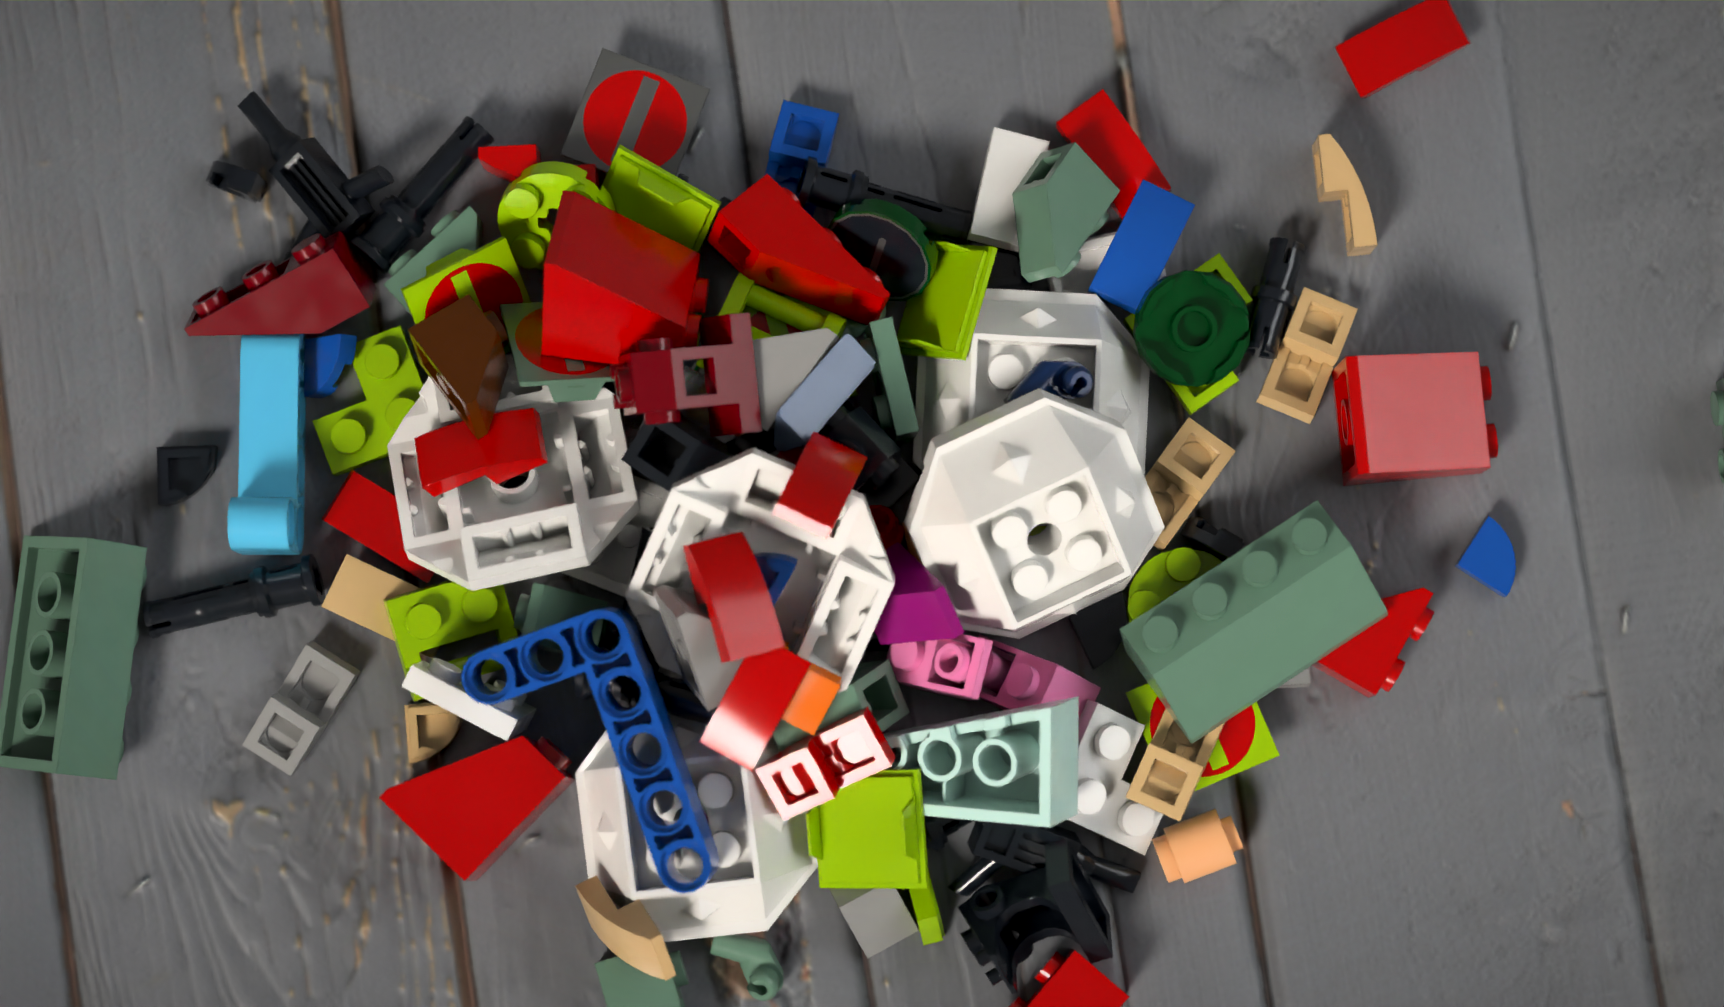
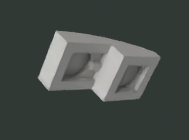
(301, 708)

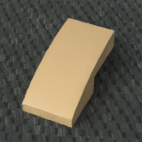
(1339, 181)
(1307, 355)
(1185, 475)
(360, 593)
(1171, 768)
(626, 930)

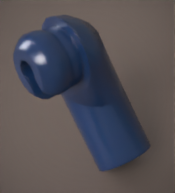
(1060, 378)

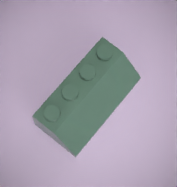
(1253, 622)
(71, 655)

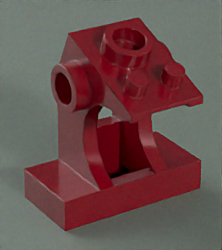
(654, 380)

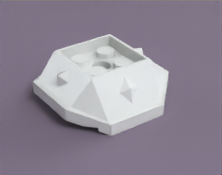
(1010, 339)
(1023, 469)
(546, 525)
(831, 594)
(758, 852)

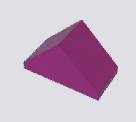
(917, 604)

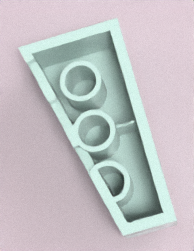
(997, 764)

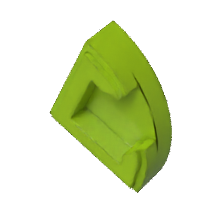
(927, 914)

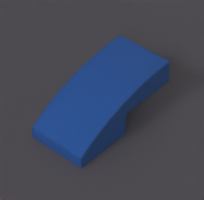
(800, 134)
(1141, 246)

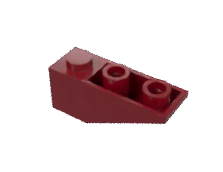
(298, 296)

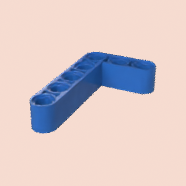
(621, 724)

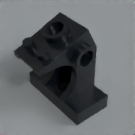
(885, 474)
(1062, 904)

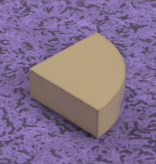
(429, 730)

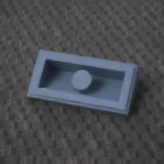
(821, 393)

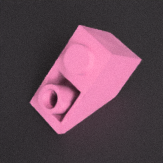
(942, 666)
(1023, 679)

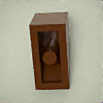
(464, 359)

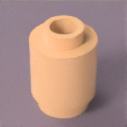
(1197, 846)

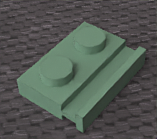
(893, 402)

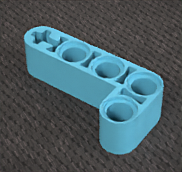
(272, 443)

